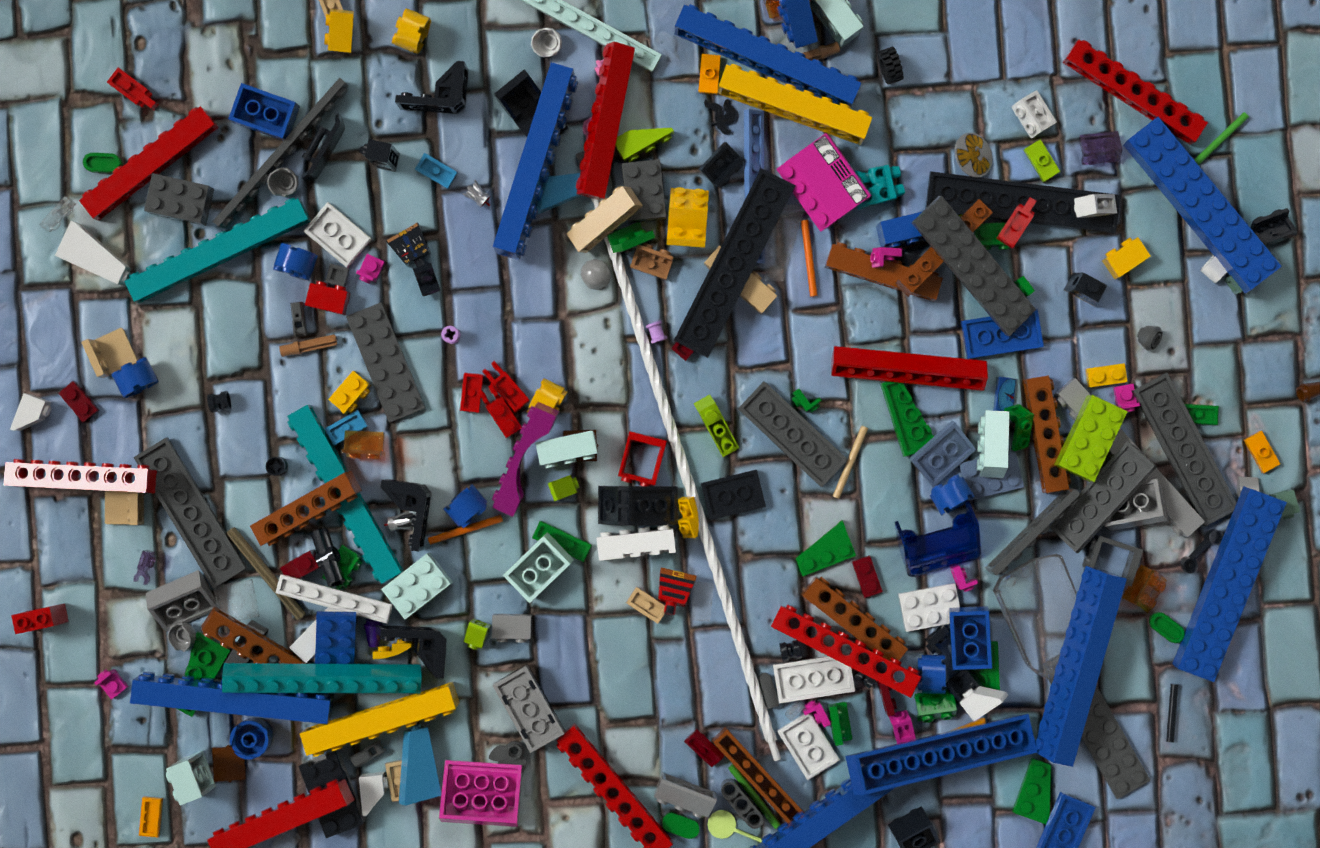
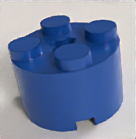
(295, 261)
(135, 378)
(951, 495)
(465, 506)
(933, 674)
(242, 743)

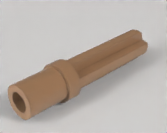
(823, 51)
(308, 345)

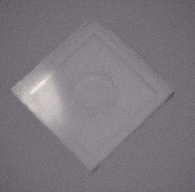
(237, 599)

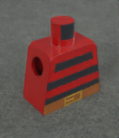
(674, 589)

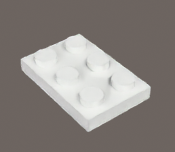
(928, 606)

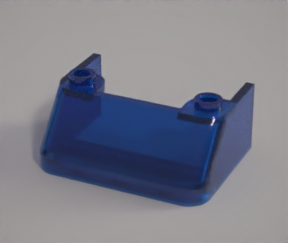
(941, 547)

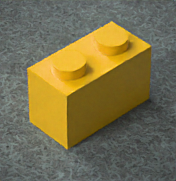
(340, 30)
(1125, 258)

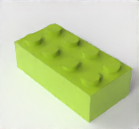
(1090, 438)

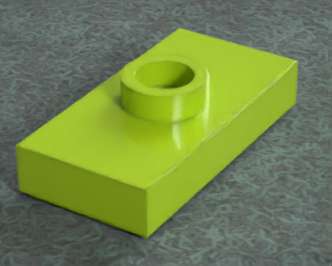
(1041, 160)

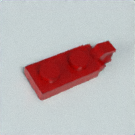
(132, 89)
(1017, 224)

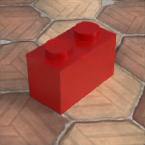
(327, 298)

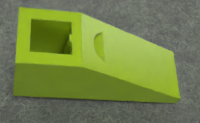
(637, 141)
(716, 425)

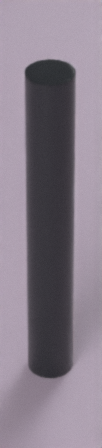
(1172, 712)

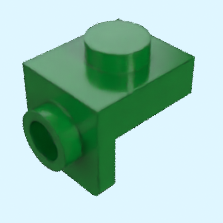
(800, 400)

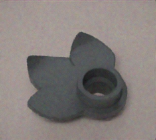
(505, 756)

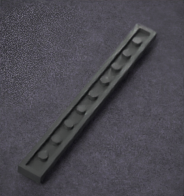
(286, 148)

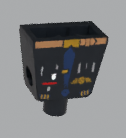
(410, 245)
(1086, 288)

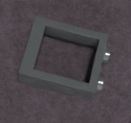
(1132, 561)

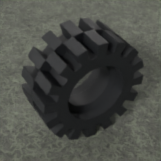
(890, 65)

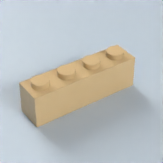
(604, 219)
(754, 291)

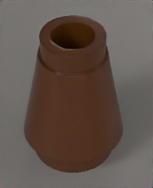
(1308, 391)

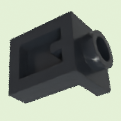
(426, 279)
(937, 636)

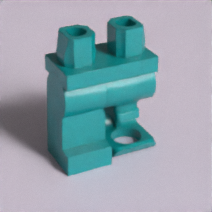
(882, 185)

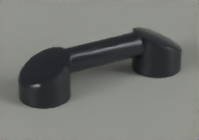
(1189, 562)

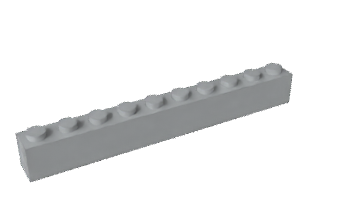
(1179, 512)

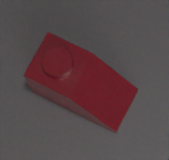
(301, 565)

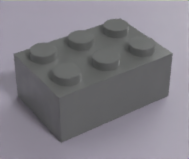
(647, 184)
(179, 199)

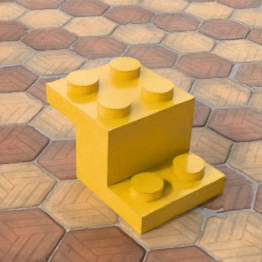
(687, 217)

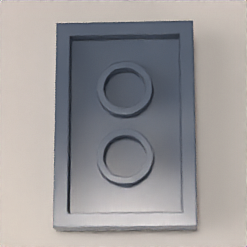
(942, 453)
(989, 486)

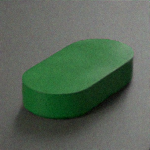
(101, 162)
(1166, 627)
(680, 825)

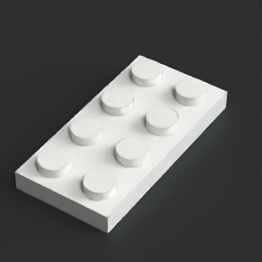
(812, 679)

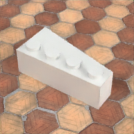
(636, 543)

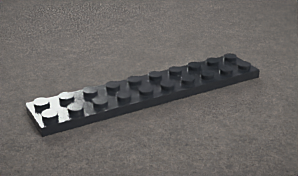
(1052, 207)
(734, 263)

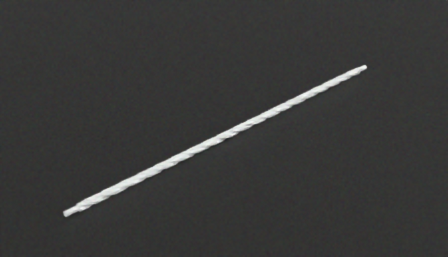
(691, 491)

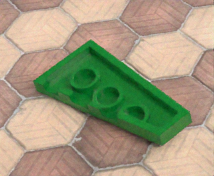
(906, 418)
(205, 661)

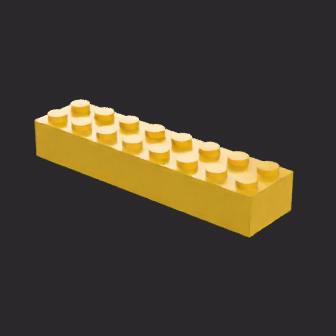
(794, 104)
(380, 718)

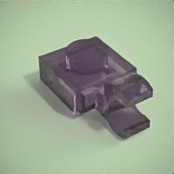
(145, 563)

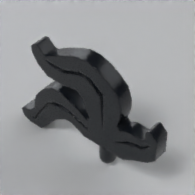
(728, 118)

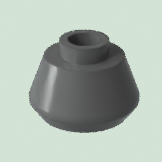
(1150, 337)

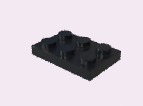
(733, 494)

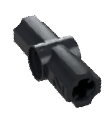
(328, 557)

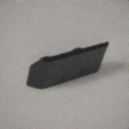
(326, 150)

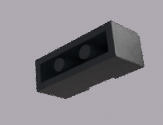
(381, 154)

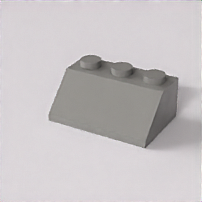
(1142, 508)
(181, 600)
(685, 795)

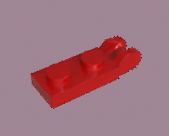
(507, 388)
(501, 412)

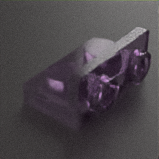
(1100, 148)

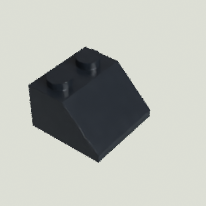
(914, 830)

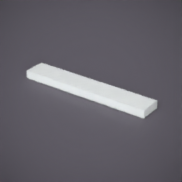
(334, 598)

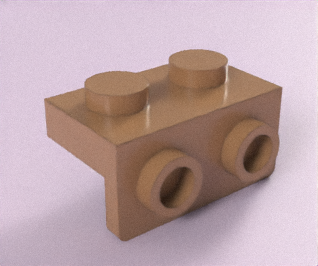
(652, 261)

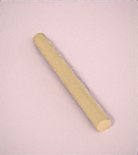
(850, 462)

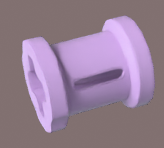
(445, 332)
(656, 332)

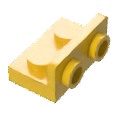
(350, 393)

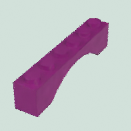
(511, 493)

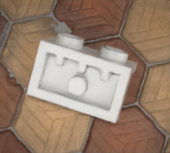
(1033, 114)

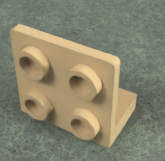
(109, 352)
(124, 508)

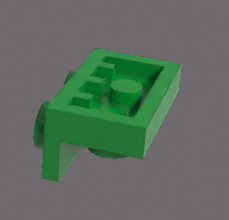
(987, 235)
(629, 237)
(349, 562)
(935, 706)
(839, 722)

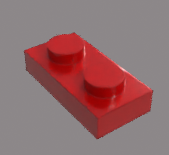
(470, 398)

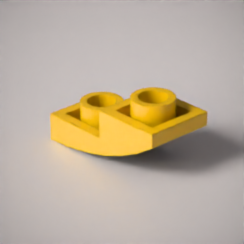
(689, 523)
(397, 648)

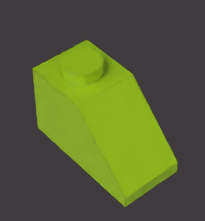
(563, 487)
(476, 634)

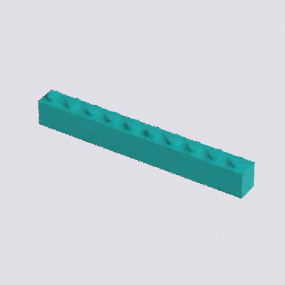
(217, 250)
(356, 512)
(321, 678)

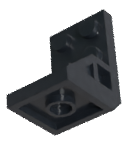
(451, 83)
(520, 101)
(402, 495)
(638, 505)
(431, 653)

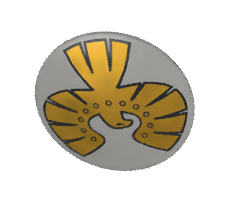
(973, 155)

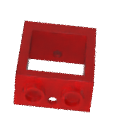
(626, 477)
(39, 618)

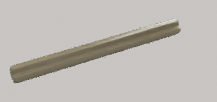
(264, 572)

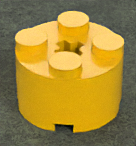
(411, 31)
(549, 394)

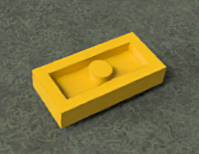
(1106, 375)

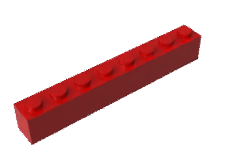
(605, 120)
(153, 159)
(909, 368)
(283, 818)

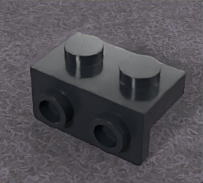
(722, 165)
(1274, 227)
(962, 682)

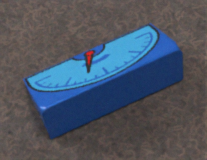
(1004, 393)

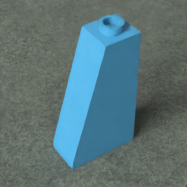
(558, 191)
(418, 767)

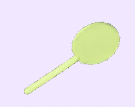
(723, 824)

